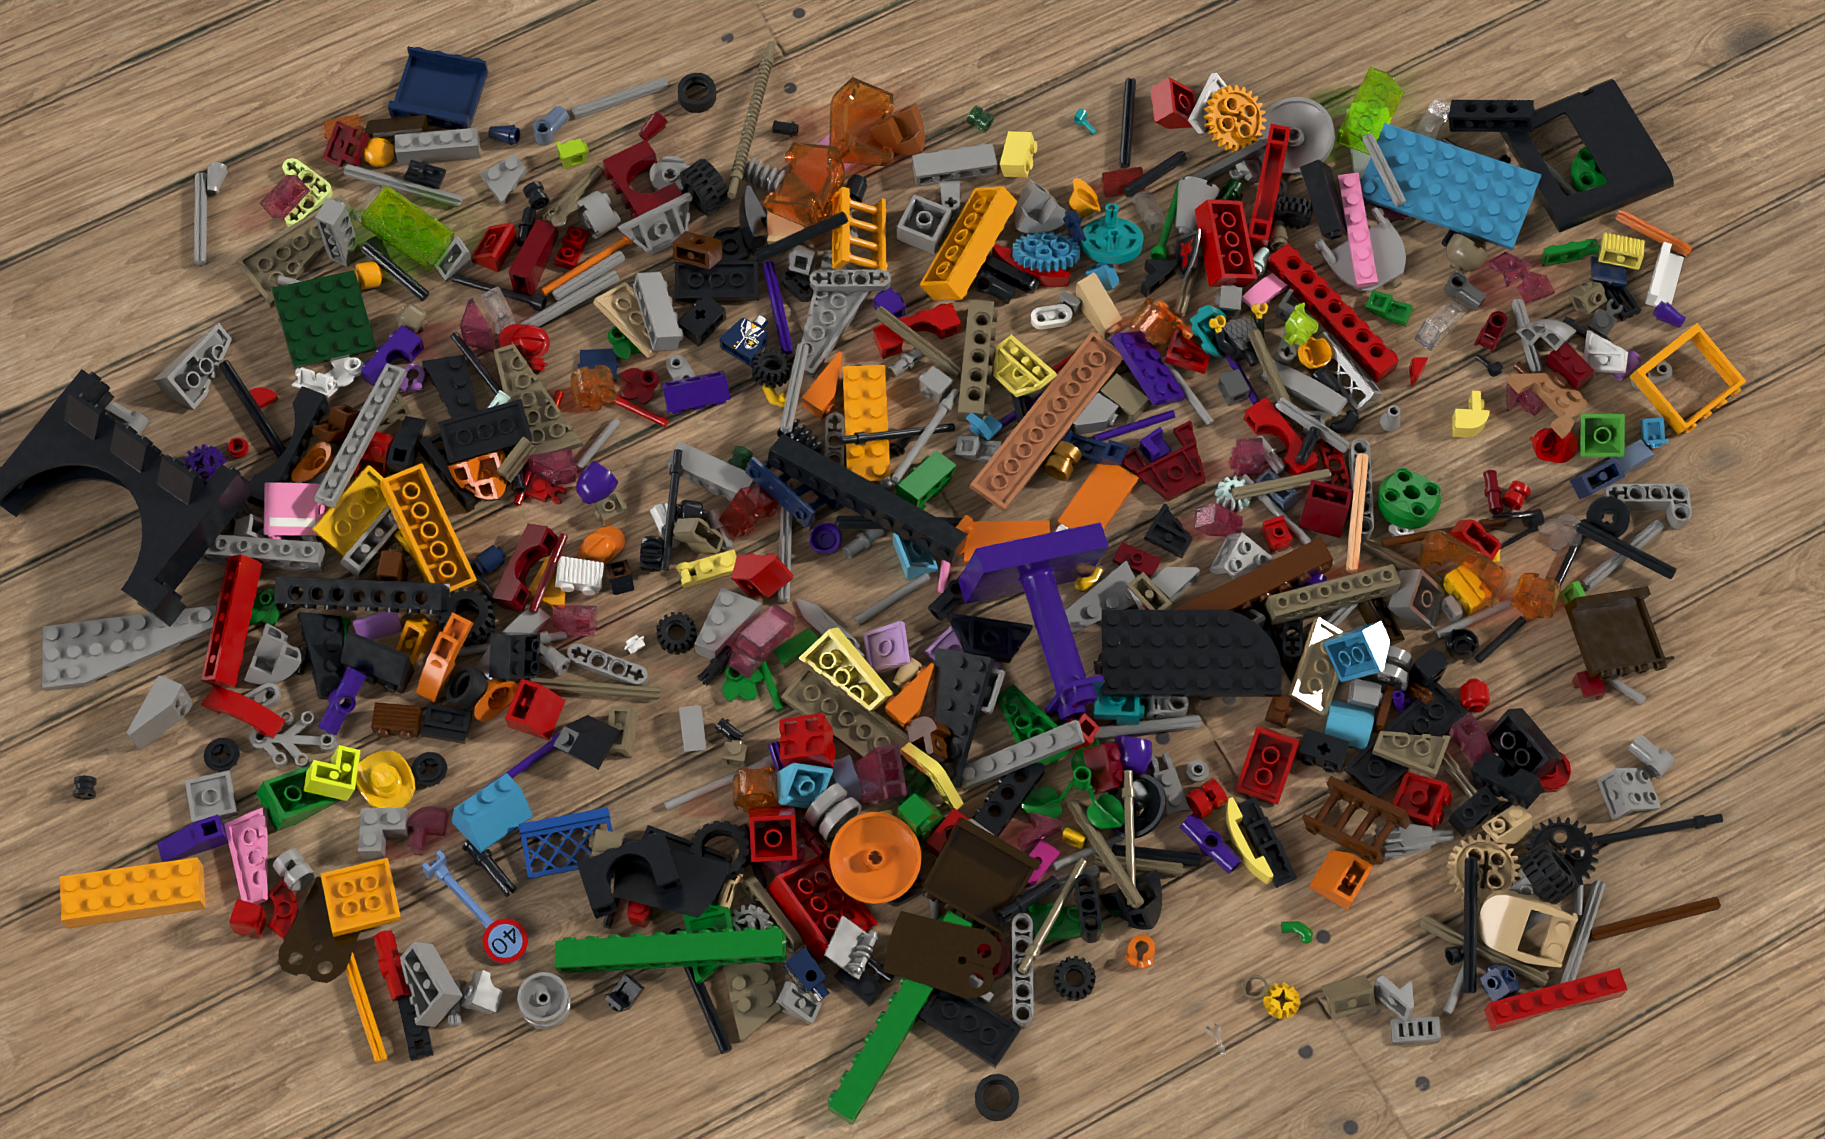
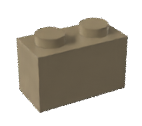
(1128, 398)

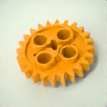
(1238, 101)

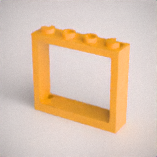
(1714, 357)

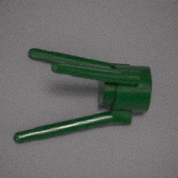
(1231, 191)

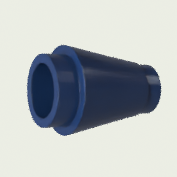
(507, 134)

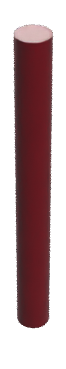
(548, 573)

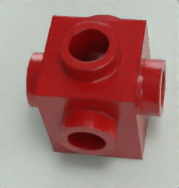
(1089, 730)

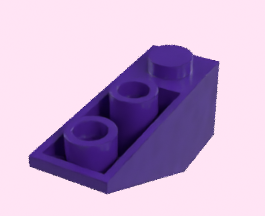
(193, 839)

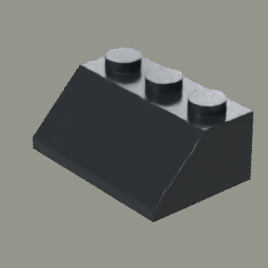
(378, 662)
(1522, 744)

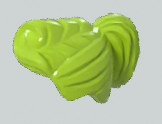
(1299, 326)

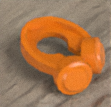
(1131, 956)

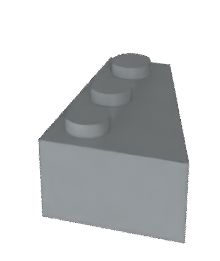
(430, 984)

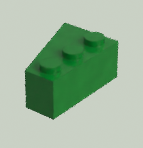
(920, 816)

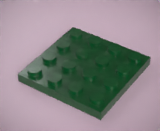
(323, 319)

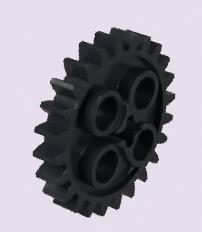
(1575, 839)

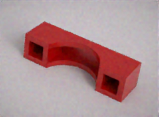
(940, 321)
(1266, 419)

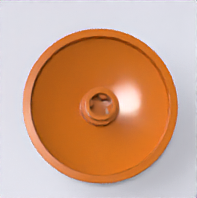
(875, 857)

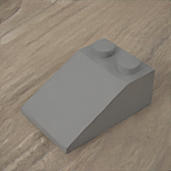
(160, 711)

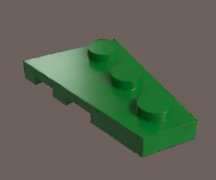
(1064, 927)

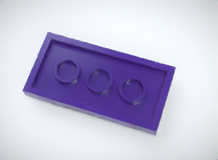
(1148, 368)

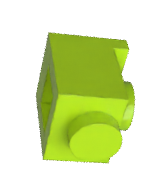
(572, 153)

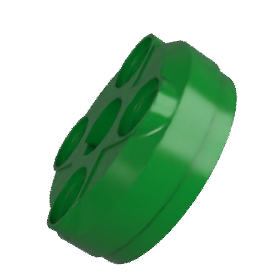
(1585, 172)
(1408, 499)

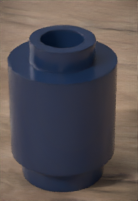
(489, 559)

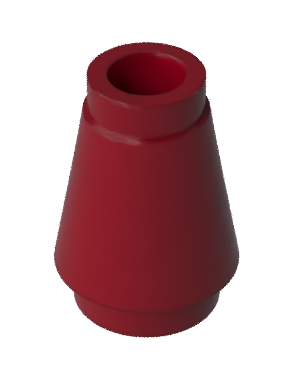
(653, 126)

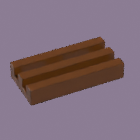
(1383, 709)

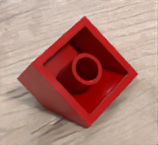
(1172, 104)

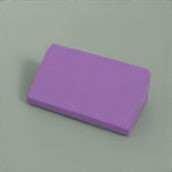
(378, 625)

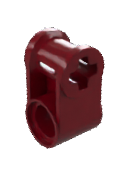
(1491, 334)

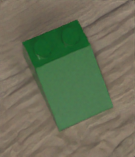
(288, 802)

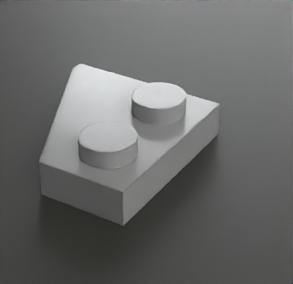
(504, 177)

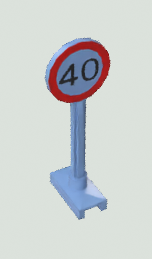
(504, 938)

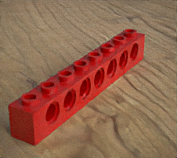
(1376, 367)

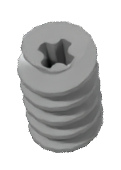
(763, 176)

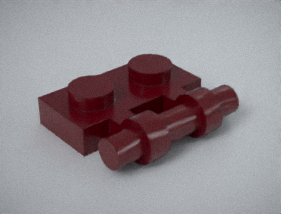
(340, 144)

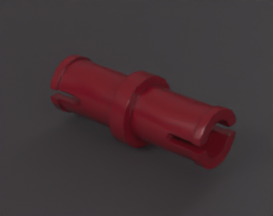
(1493, 491)
(813, 839)

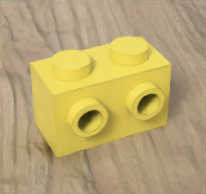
(1018, 154)

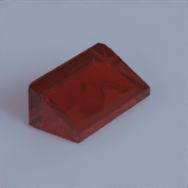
(1115, 181)

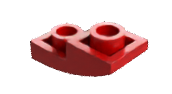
(572, 248)

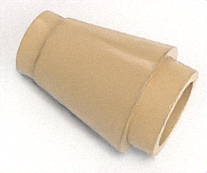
(906, 673)

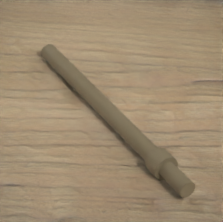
(1128, 795)
(1032, 951)

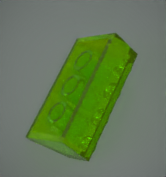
(1370, 109)

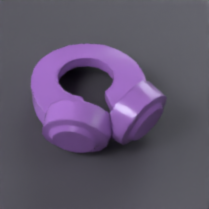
(417, 383)

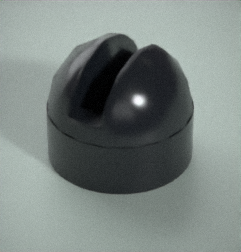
(1453, 955)

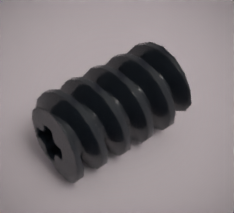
(804, 438)

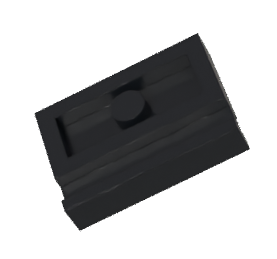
(446, 723)

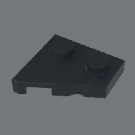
(1168, 533)

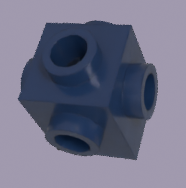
(1499, 982)

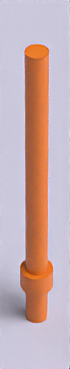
(587, 264)

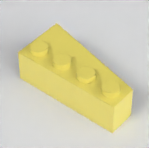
(846, 668)

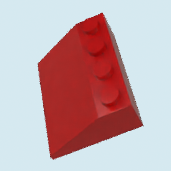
(816, 903)

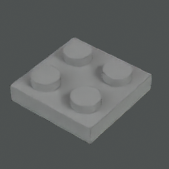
(211, 796)

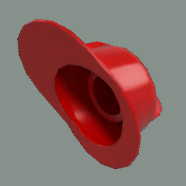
(528, 339)
(1552, 448)

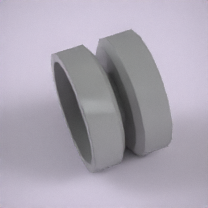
(1395, 671)
(832, 811)
(544, 1014)

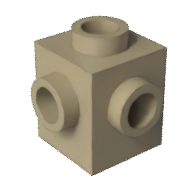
(1588, 296)

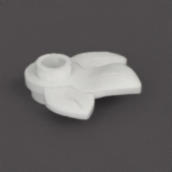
(345, 370)

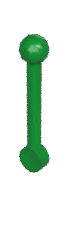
(345, 623)

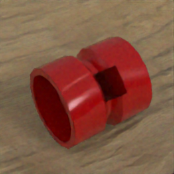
(1200, 799)

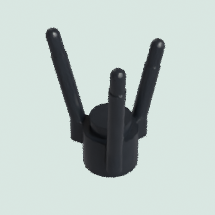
(1530, 519)

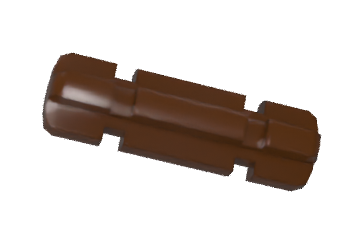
(1419, 691)

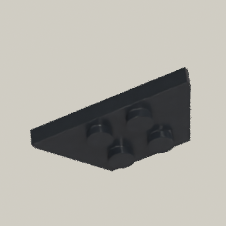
(989, 636)

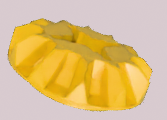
(1273, 1006)

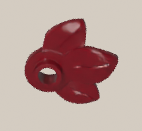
(636, 385)

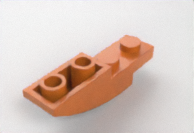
(442, 657)

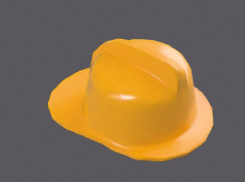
(1083, 199)

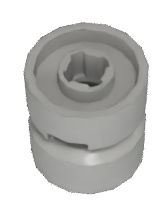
(293, 868)

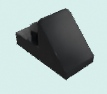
(1158, 273)
(620, 577)

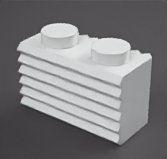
(579, 575)

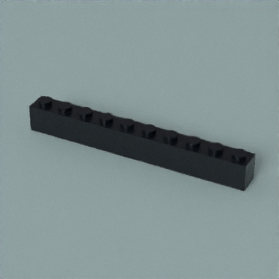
(867, 498)

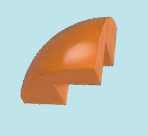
(481, 475)

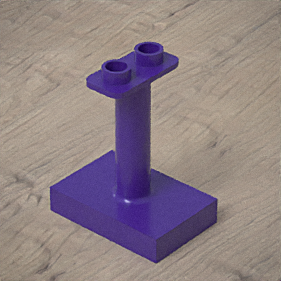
(1036, 568)

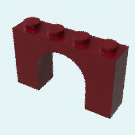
(628, 164)

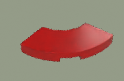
(284, 907)

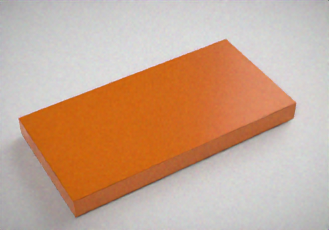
(1099, 497)
(997, 532)

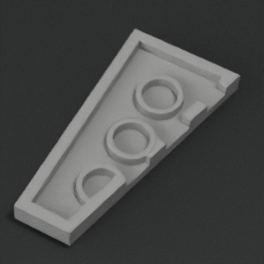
(1106, 595)

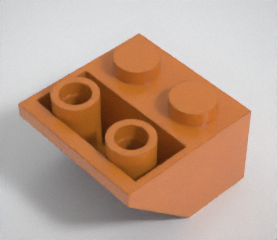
(1341, 877)

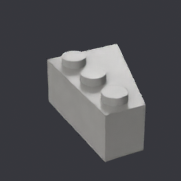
(725, 621)

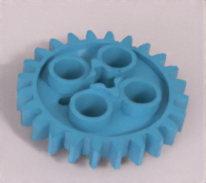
(1046, 251)

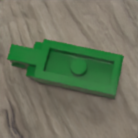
(1569, 252)

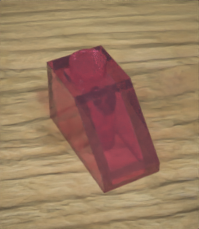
(554, 466)

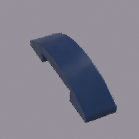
(1097, 451)

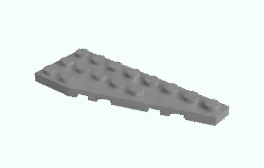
(93, 649)

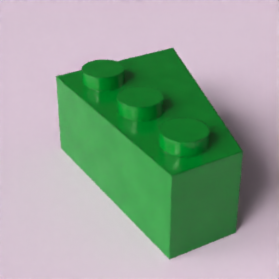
(926, 479)

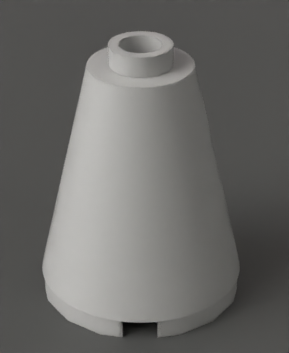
(1191, 194)

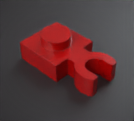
(542, 490)

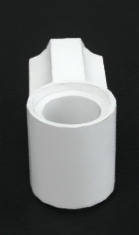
(659, 515)

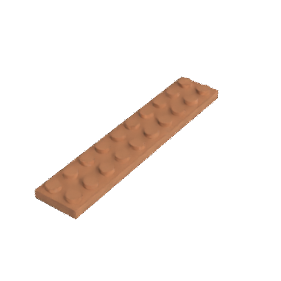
(1047, 421)

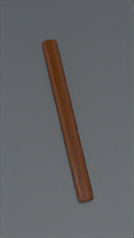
(1655, 918)

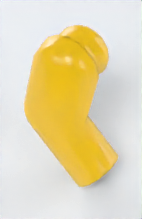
(774, 398)
(1088, 583)

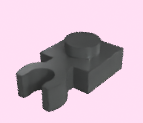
(1603, 320)

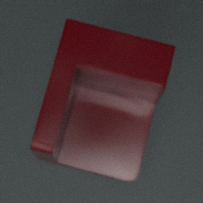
(1588, 686)

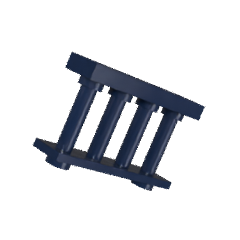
(784, 495)

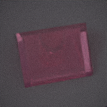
(475, 328)

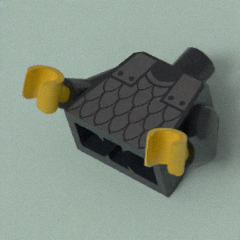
(1233, 336)

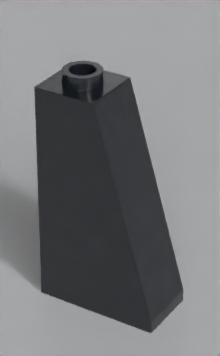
(1324, 198)

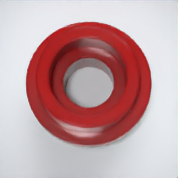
(537, 364)
(237, 442)

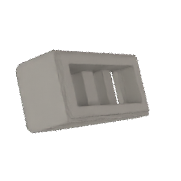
(1416, 1038)

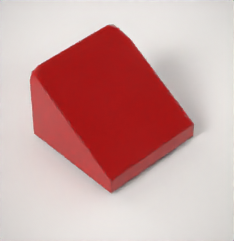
(1416, 368)

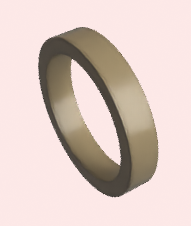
(1247, 980)

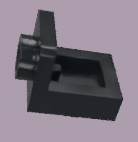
(624, 994)

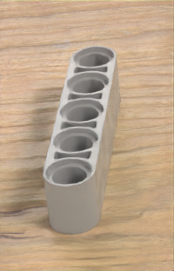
(1368, 518)
(1019, 981)

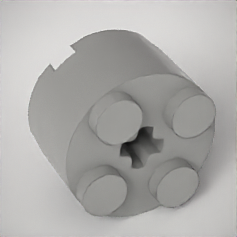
(597, 214)

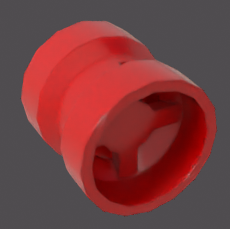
(1517, 493)

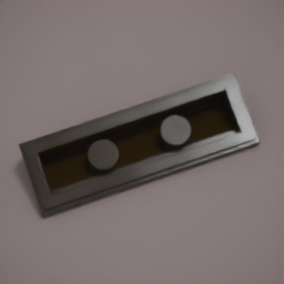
(396, 126)
(1376, 610)

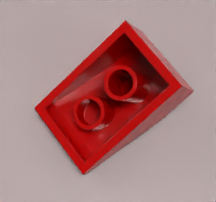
(1267, 764)

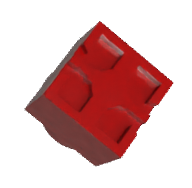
(807, 741)

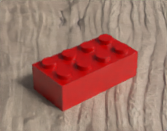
(1225, 243)

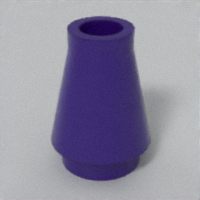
(1668, 314)

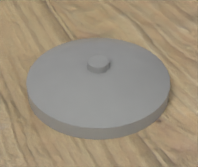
(1310, 133)

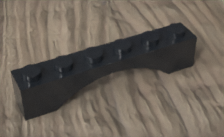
(308, 410)

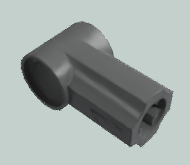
(1465, 292)

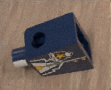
(745, 339)
(802, 965)

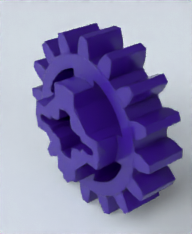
(204, 460)

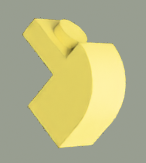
(1470, 421)

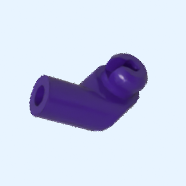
(1401, 701)

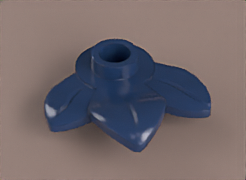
(1073, 226)

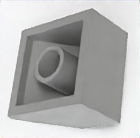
(1417, 598)

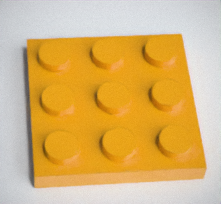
(360, 897)

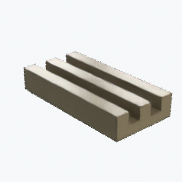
(516, 459)

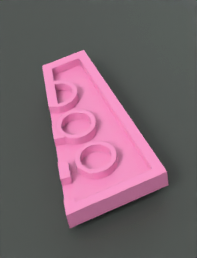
(249, 854)

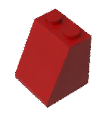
(772, 833)

